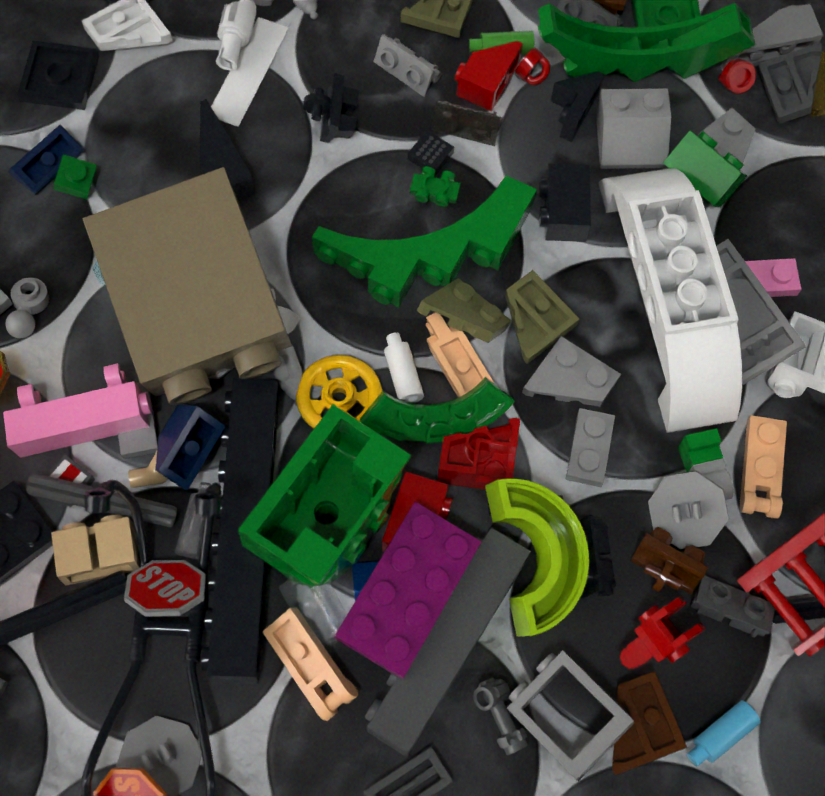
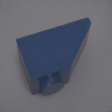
(186, 444)

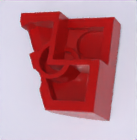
(479, 456)

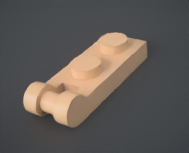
(763, 466)
(309, 663)

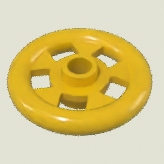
(316, 376)

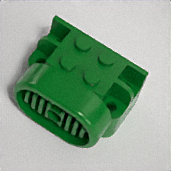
(335, 472)

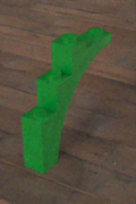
(642, 51)
(438, 256)

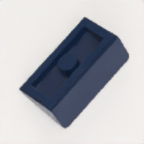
(44, 159)

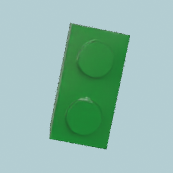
(706, 168)

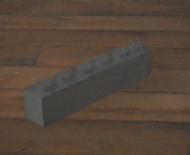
(479, 593)

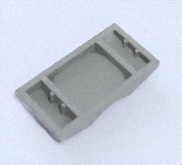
(762, 328)

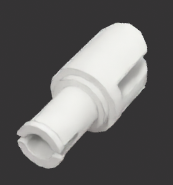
(234, 31)

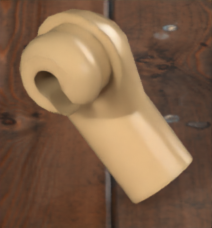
(146, 476)

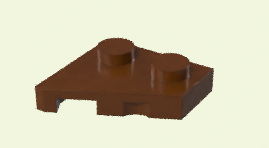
(654, 726)

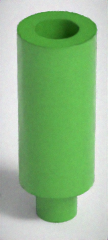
(494, 39)

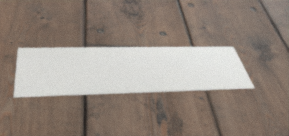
(251, 68)

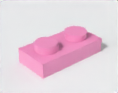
(777, 276)

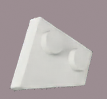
(126, 26)

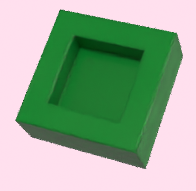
(75, 177)

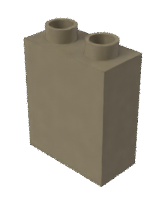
(188, 287)

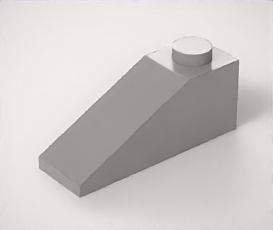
(781, 34)

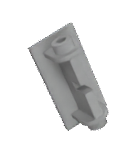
(405, 66)

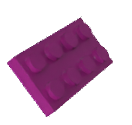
(407, 590)

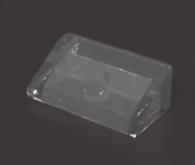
(318, 606)

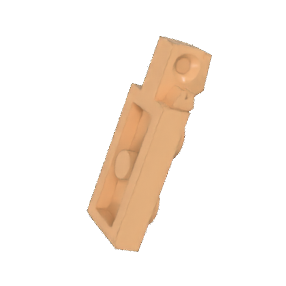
(455, 355)

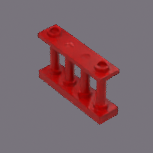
(793, 557)

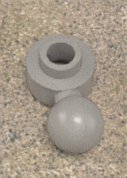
(21, 322)

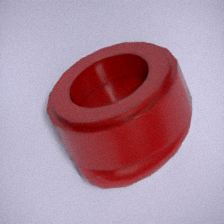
(529, 63)
(738, 76)

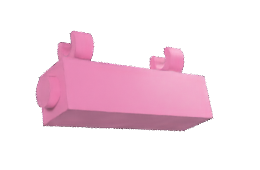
(76, 418)

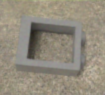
(600, 744)

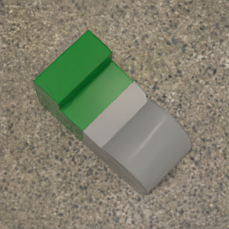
(703, 454)

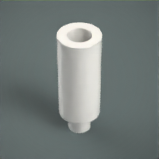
(403, 369)

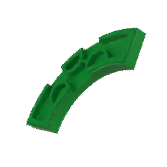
(435, 421)

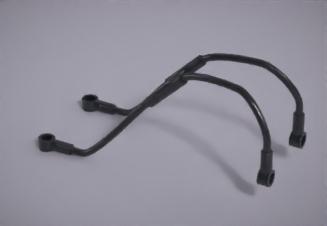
(206, 505)

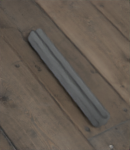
(73, 494)

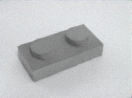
(590, 447)

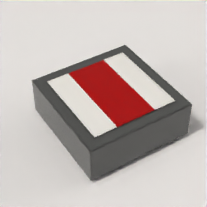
(70, 471)

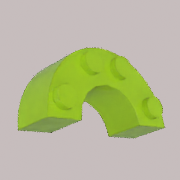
(559, 550)

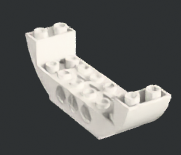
(682, 295)

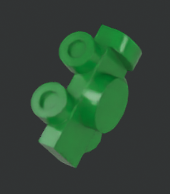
(436, 190)

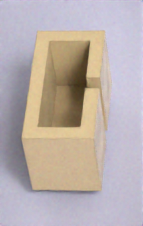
(95, 551)

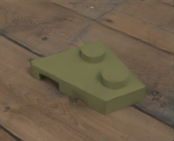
(438, 15)
(466, 311)
(537, 315)

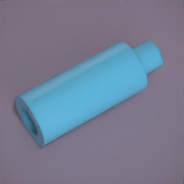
(724, 733)

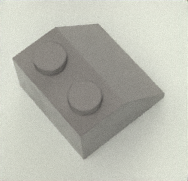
(633, 128)

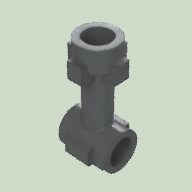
(492, 695)

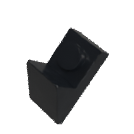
(576, 98)

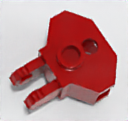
(659, 637)

